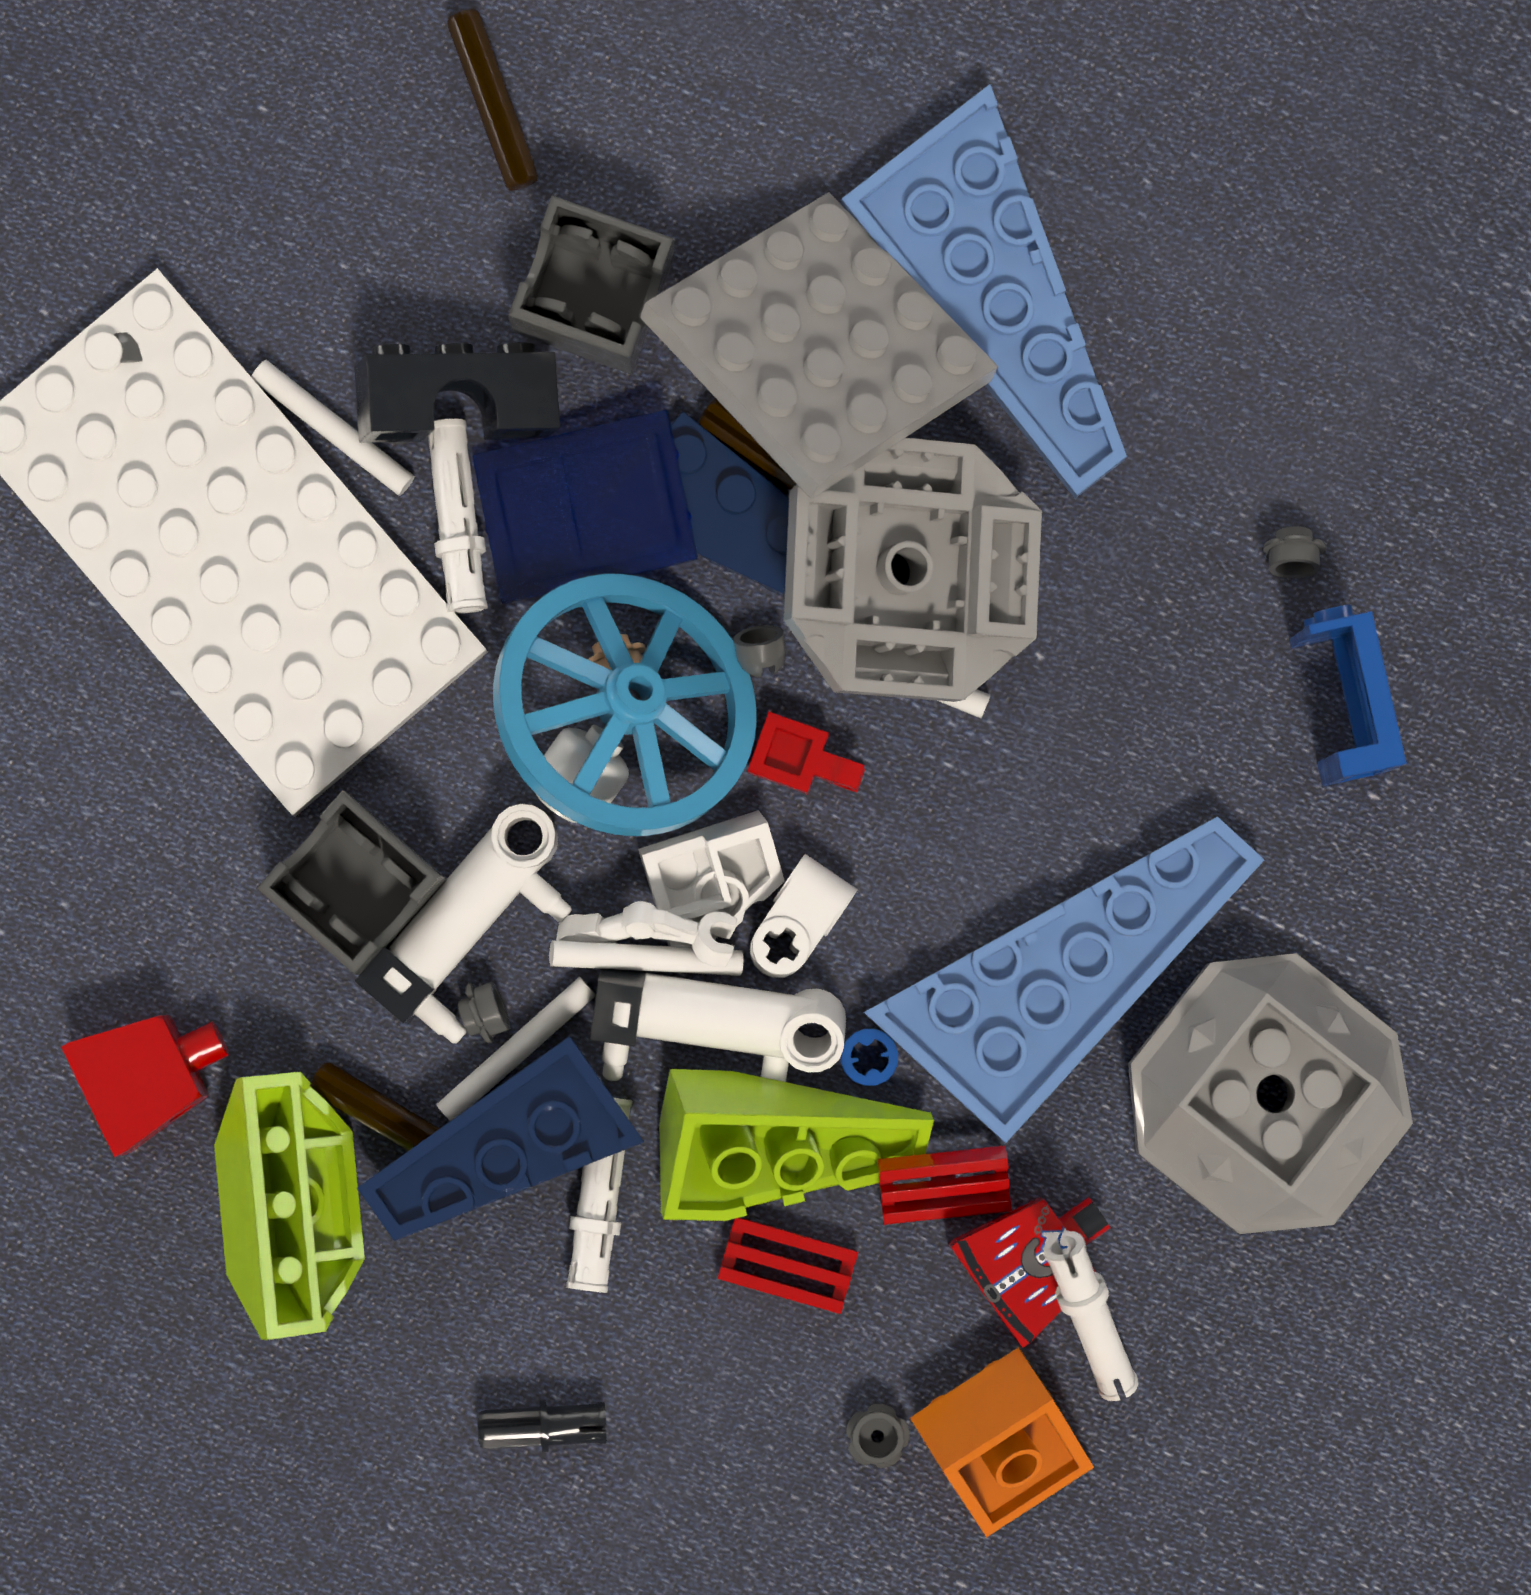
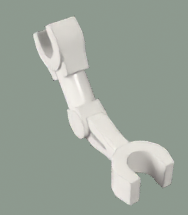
(644, 921)

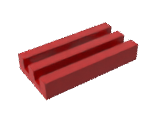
(944, 1194)
(840, 1279)

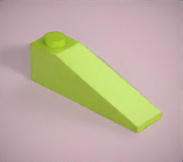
(759, 1140)

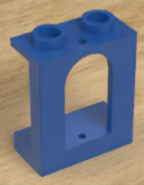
(1365, 694)

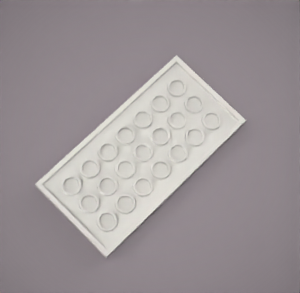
(228, 544)

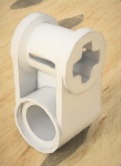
(804, 910)

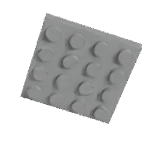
(819, 344)

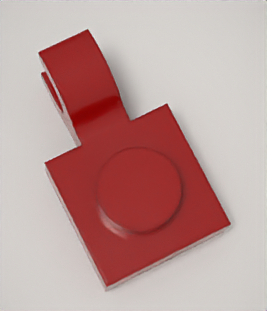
(795, 754)

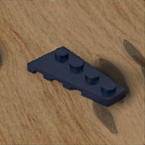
(734, 510)
(516, 1137)

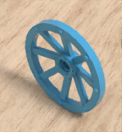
(619, 709)

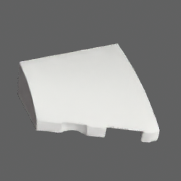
(713, 869)

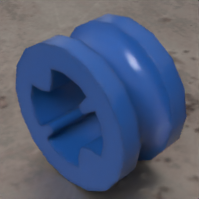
(872, 1076)

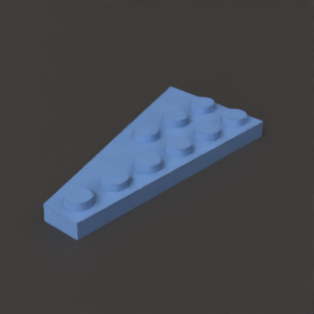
(975, 243)
(1038, 999)

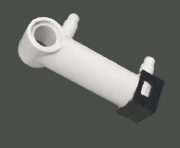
(457, 917)
(717, 1017)

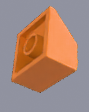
(1002, 1442)

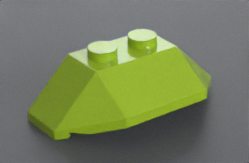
(287, 1204)

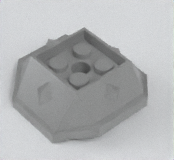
(969, 582)
(1201, 1110)

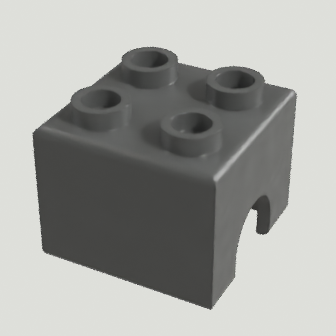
(591, 284)
(352, 884)

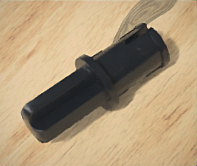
(542, 1426)

